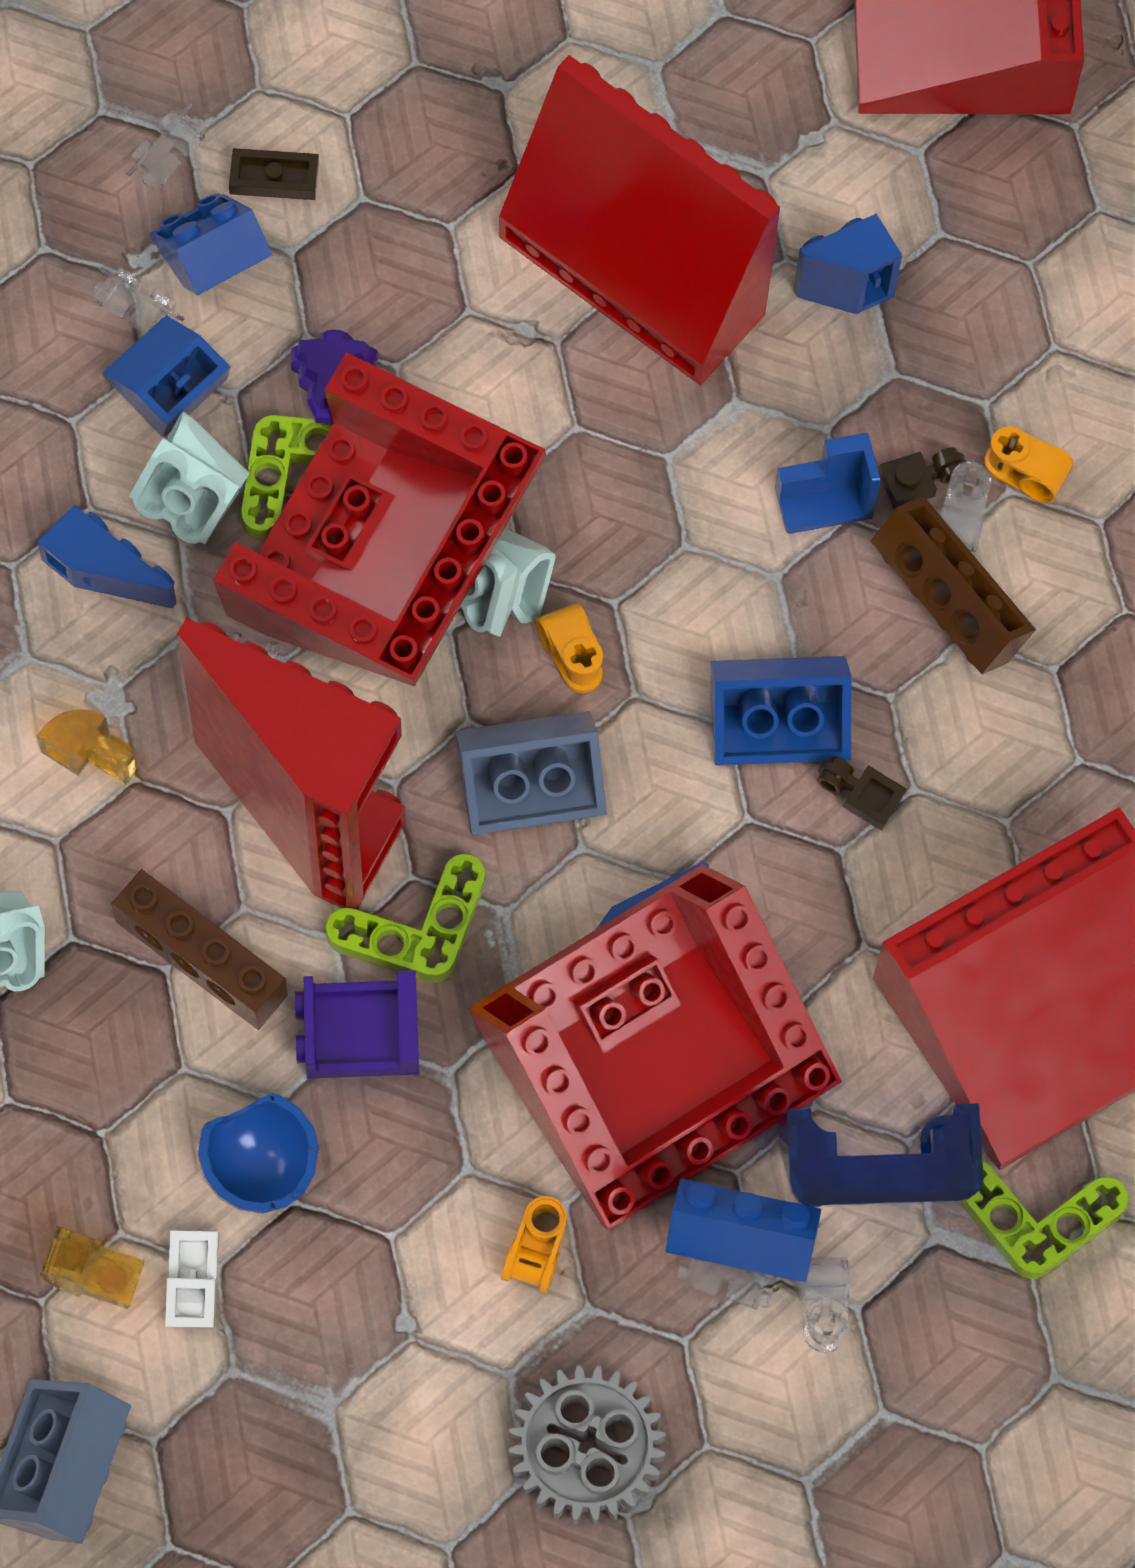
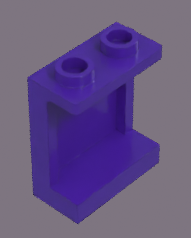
(358, 1028)

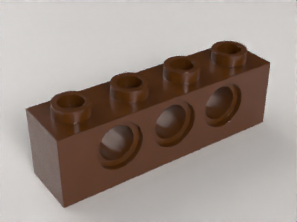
(952, 585)
(200, 949)

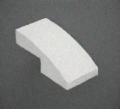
(192, 1279)

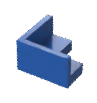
(830, 490)

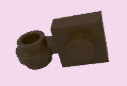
(911, 478)
(871, 796)

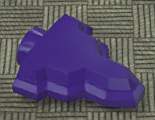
(317, 361)

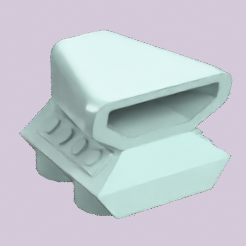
(189, 482)
(509, 583)
(20, 942)

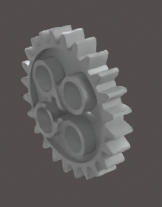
(568, 1484)

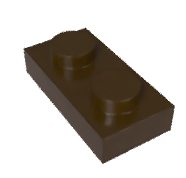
(274, 174)

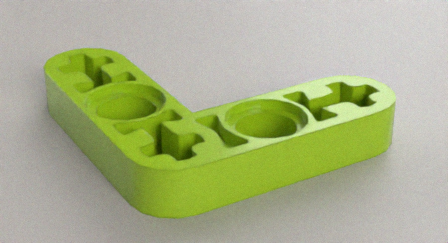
(289, 449)
(416, 942)
(1028, 1232)

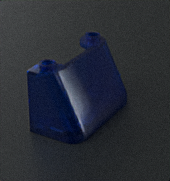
(943, 1172)

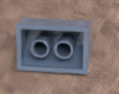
(531, 772)
(59, 1458)

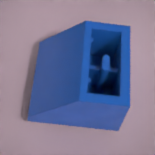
(211, 242)
(849, 267)
(167, 373)

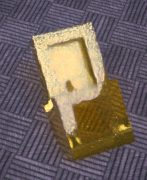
(82, 738)
(85, 1267)

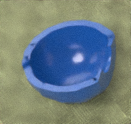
(259, 1155)

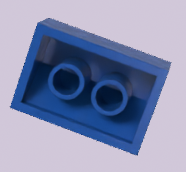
(780, 710)
(743, 1230)

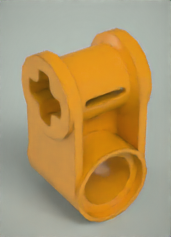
(1031, 466)
(572, 646)
(533, 1252)

